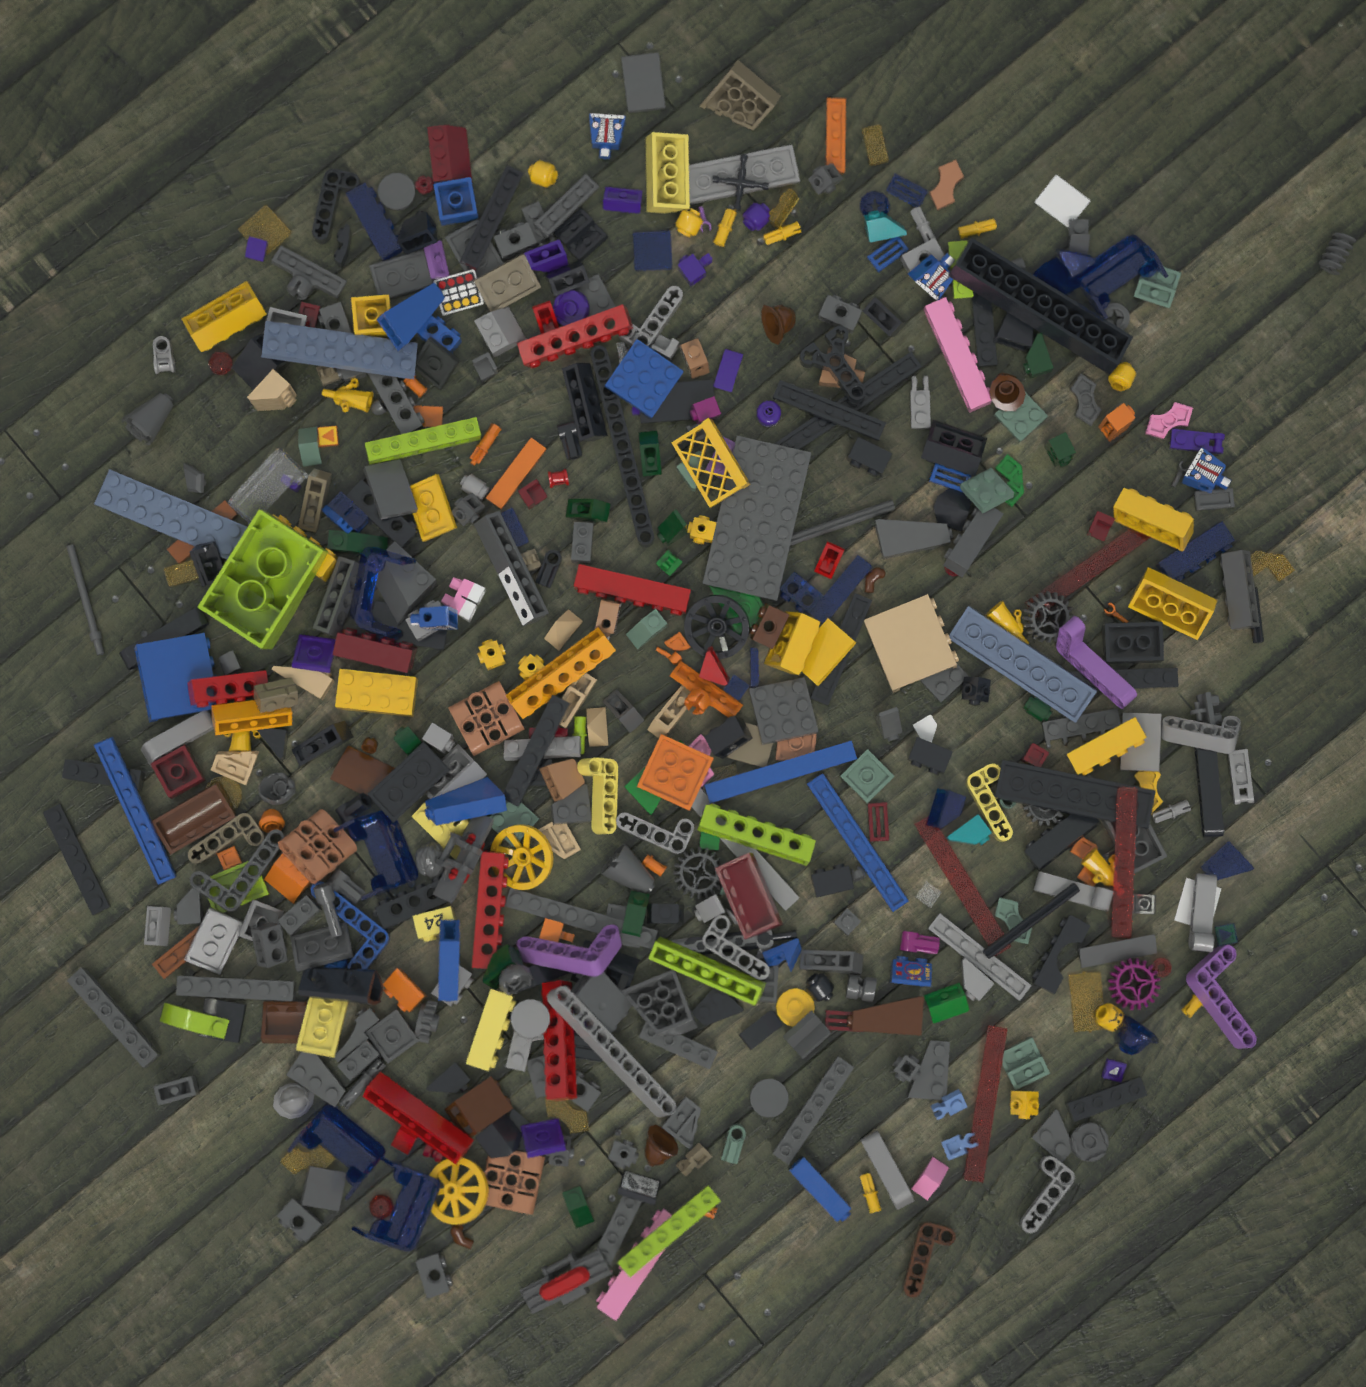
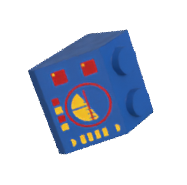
(911, 972)

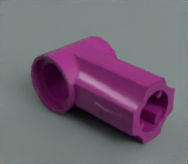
(914, 942)

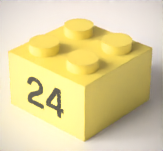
(428, 923)

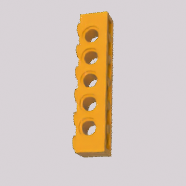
(562, 664)

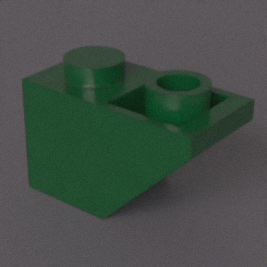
(407, 740)

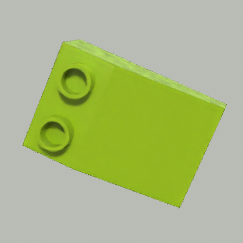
(263, 580)

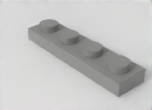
(559, 748)

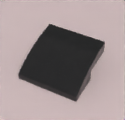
(580, 235)
(228, 1010)

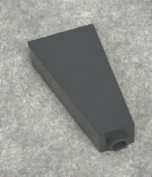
(909, 537)

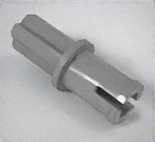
(922, 224)
(1171, 811)

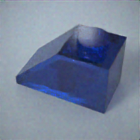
(945, 808)

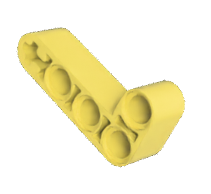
(603, 792)
(993, 805)

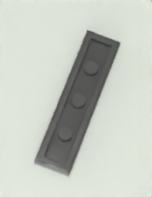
(566, 206)

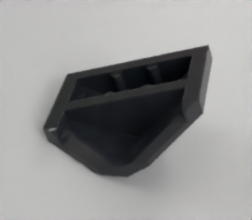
(952, 509)
(500, 1138)

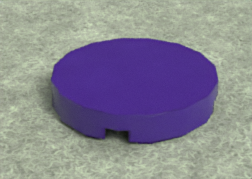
(570, 307)

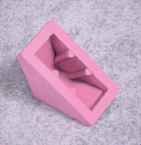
(930, 1178)

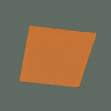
(430, 414)

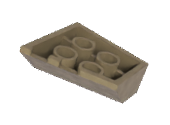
(741, 97)

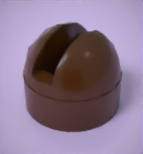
(369, 745)

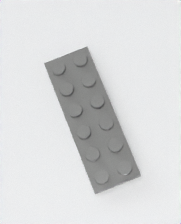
(772, 166)

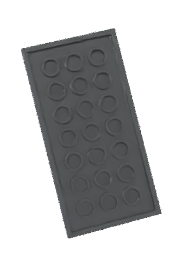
(758, 520)

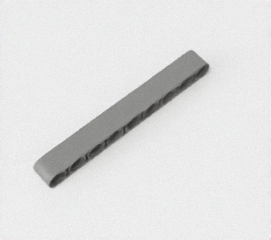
(603, 1048)

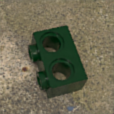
(1060, 450)

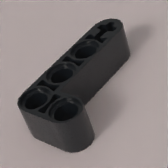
(331, 206)

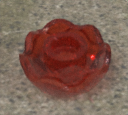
(219, 357)
(387, 1204)

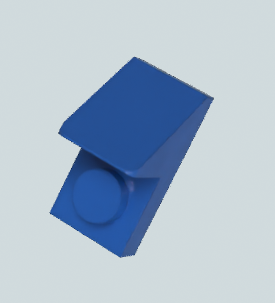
(787, 951)

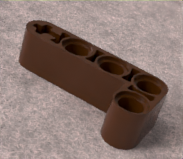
(924, 1259)

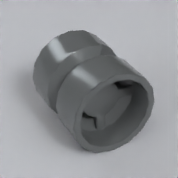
(861, 988)

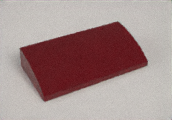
(748, 896)

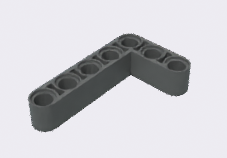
(244, 876)

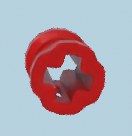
(558, 478)

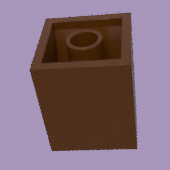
(479, 1107)

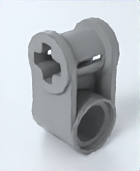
(163, 359)

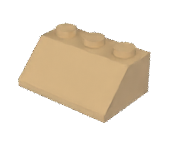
(272, 393)

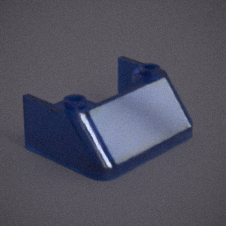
(1115, 269)
(371, 563)
(387, 851)
(344, 1141)
(410, 1209)

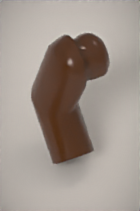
(871, 577)
(458, 1237)

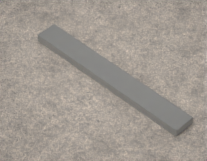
(776, 885)

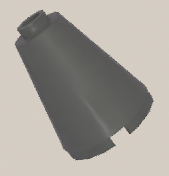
(149, 417)
(628, 870)

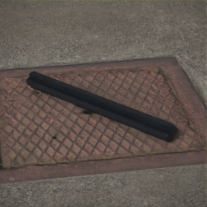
(1031, 920)

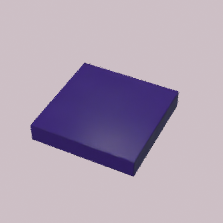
(314, 653)
(543, 1138)

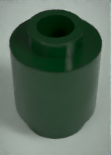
(1037, 709)

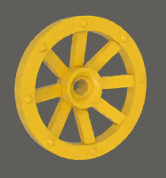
(520, 860)
(459, 1191)

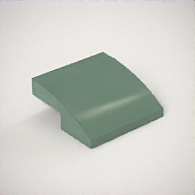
(1158, 288)
(1024, 1063)

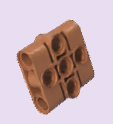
(463, 716)
(317, 862)
(521, 1202)

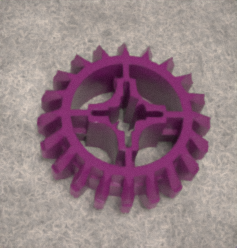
(1135, 992)

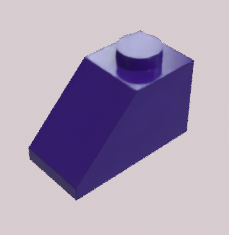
(547, 257)

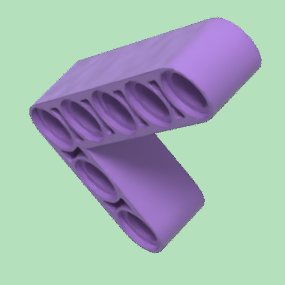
(1090, 665)
(571, 958)
(1219, 998)

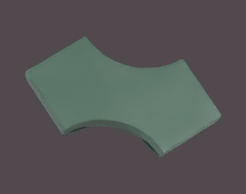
(1008, 912)

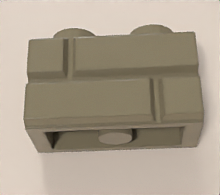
(275, 695)

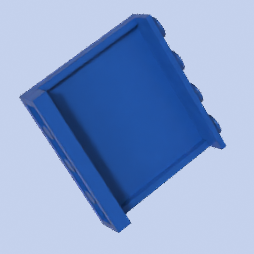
(166, 670)

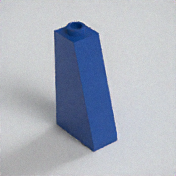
(409, 316)
(466, 802)
(449, 960)
(820, 1189)

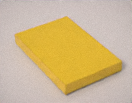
(433, 512)
(827, 651)

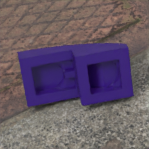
(728, 370)

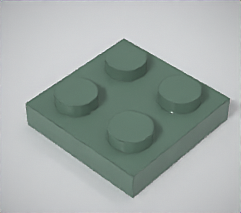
(1023, 420)
(987, 490)
(867, 776)
(513, 816)

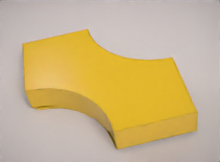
(1149, 781)

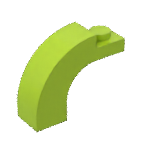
(194, 1021)

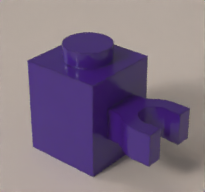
(693, 269)

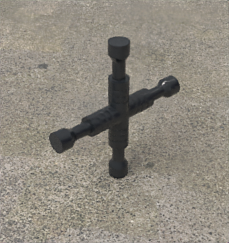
(740, 183)

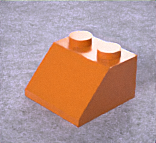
(287, 879)
(404, 990)

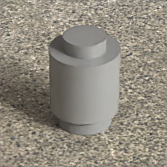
(472, 484)

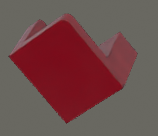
(532, 494)
(1100, 526)
(1035, 755)

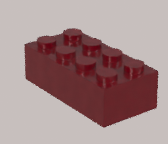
(375, 651)

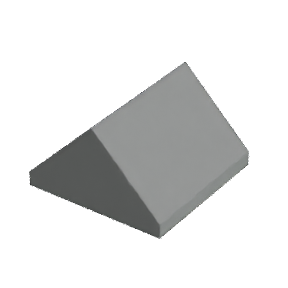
(258, 915)

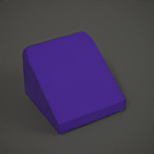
(256, 249)

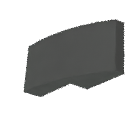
(1144, 904)

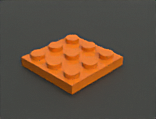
(675, 772)

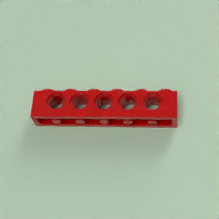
(529, 347)
(489, 859)
(563, 1050)

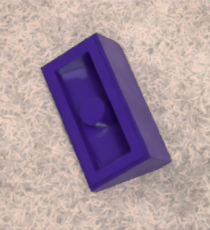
(622, 200)

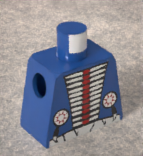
(606, 133)
(933, 275)
(1206, 473)
(442, 618)

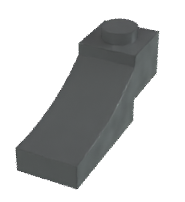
(365, 1020)

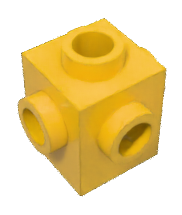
(704, 536)
(491, 661)
(525, 673)
(1024, 1103)

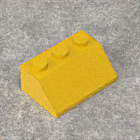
(793, 643)

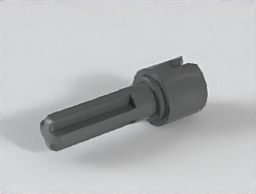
(325, 896)

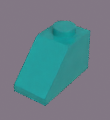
(882, 227)
(971, 833)

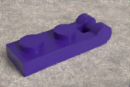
(1194, 440)

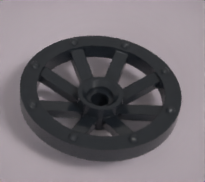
(713, 629)

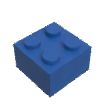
(456, 201)

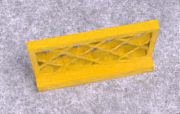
(725, 454)

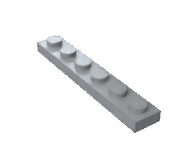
(974, 953)

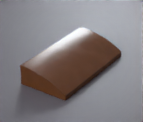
(359, 771)
(194, 818)
(282, 1022)

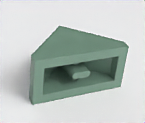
(309, 446)
(682, 470)

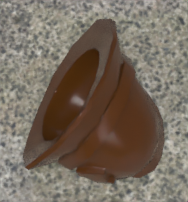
(777, 321)
(1007, 392)
(659, 1146)

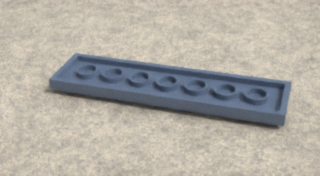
(338, 350)
(168, 513)
(1022, 664)

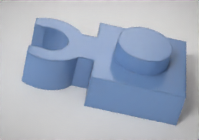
(951, 1103)
(957, 1146)

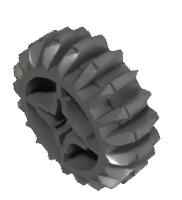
(1037, 604)
(704, 857)

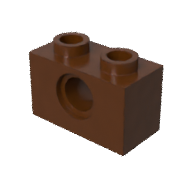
(770, 636)

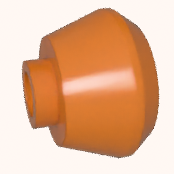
(271, 821)

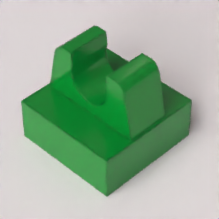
(669, 563)

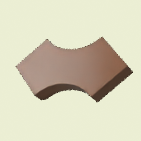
(949, 176)

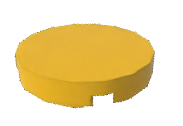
(794, 1006)

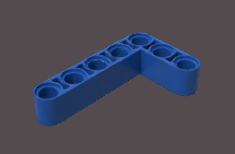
(356, 924)

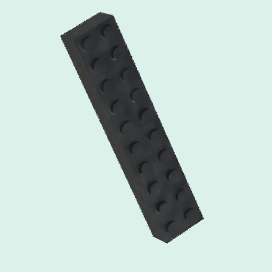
(1040, 306)

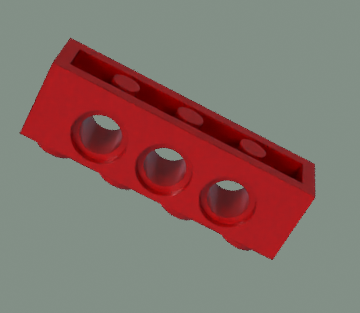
(199, 696)

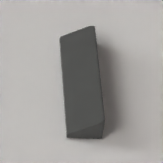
(1117, 951)

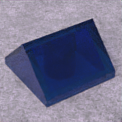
(1057, 276)

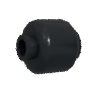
(819, 987)

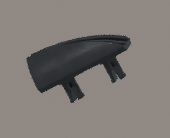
(342, 985)

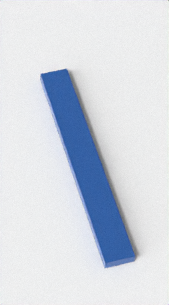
(780, 772)
(135, 810)
(857, 842)

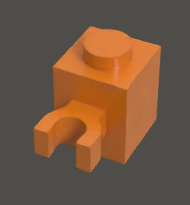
(554, 932)

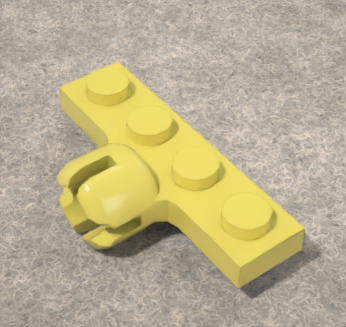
(441, 832)

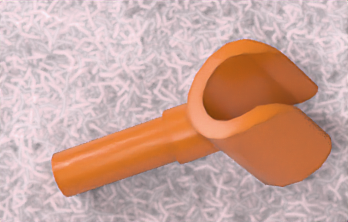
(1114, 613)
(675, 658)

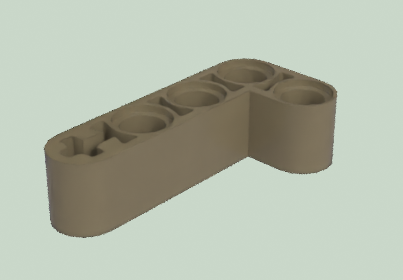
(223, 841)

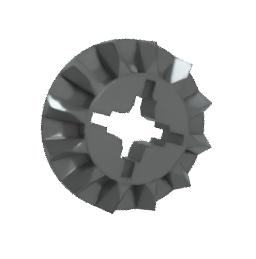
(1119, 311)

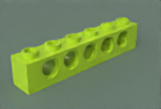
(422, 441)
(764, 843)
(707, 970)
(669, 1231)

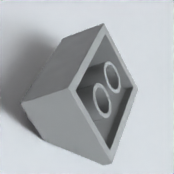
(462, 772)

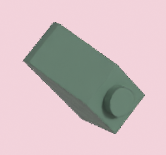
(647, 629)

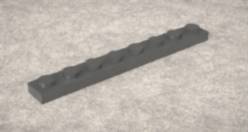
(574, 916)

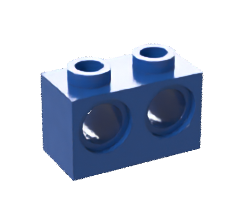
(442, 333)

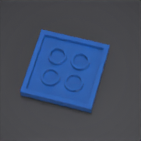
(644, 378)

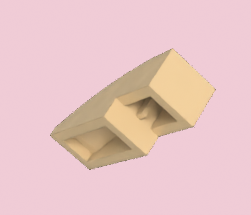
(576, 695)

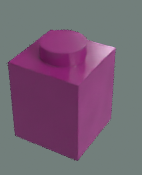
(705, 409)

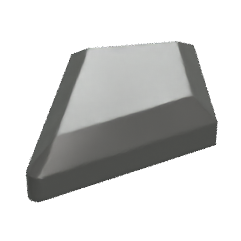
(194, 479)

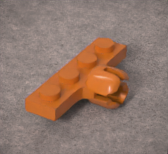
(704, 693)

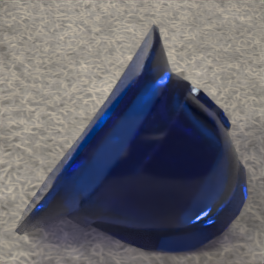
(1135, 1037)

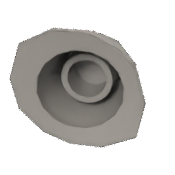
(293, 1100)

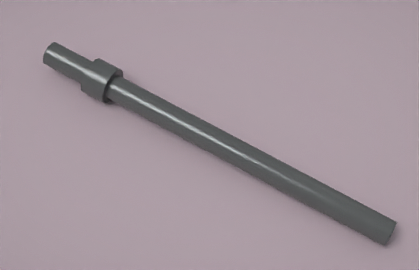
(95, 635)

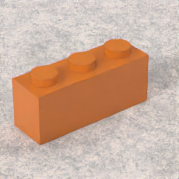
(1117, 421)

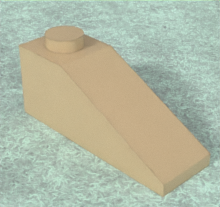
(312, 681)
(670, 713)

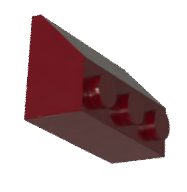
(449, 153)

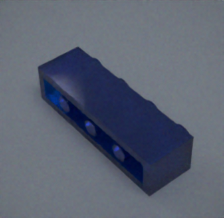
(374, 222)
(1196, 552)

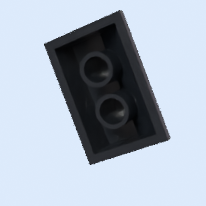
(954, 448)
(620, 969)

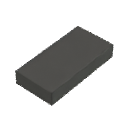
(1216, 500)

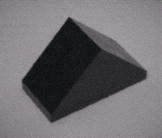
(277, 740)

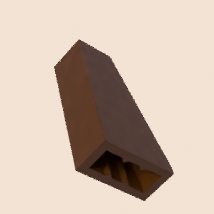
(893, 1017)

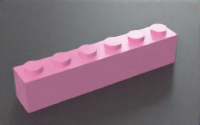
(957, 354)
(623, 1287)

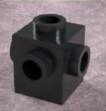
(976, 690)

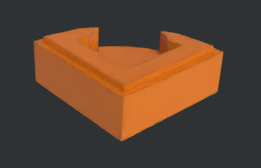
(677, 643)

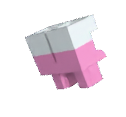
(467, 590)

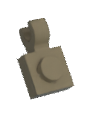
(695, 1158)

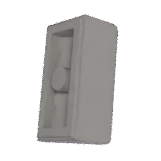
(157, 926)

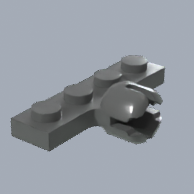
(307, 275)

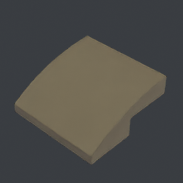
(753, 751)

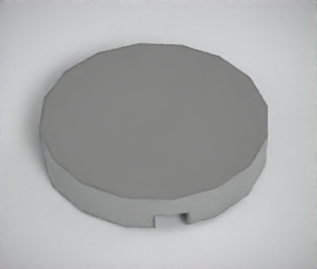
(530, 1019)

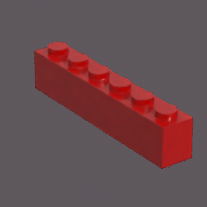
(632, 589)
(418, 1118)

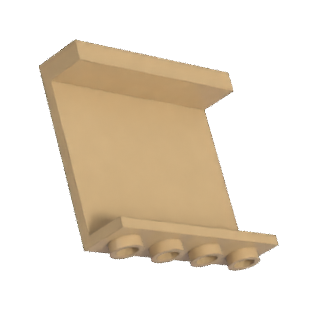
(911, 642)

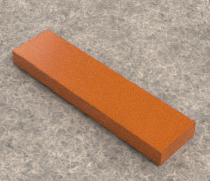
(836, 133)
(516, 473)

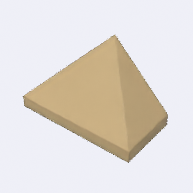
(563, 629)
(597, 727)

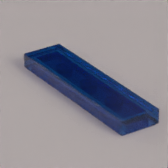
(841, 589)

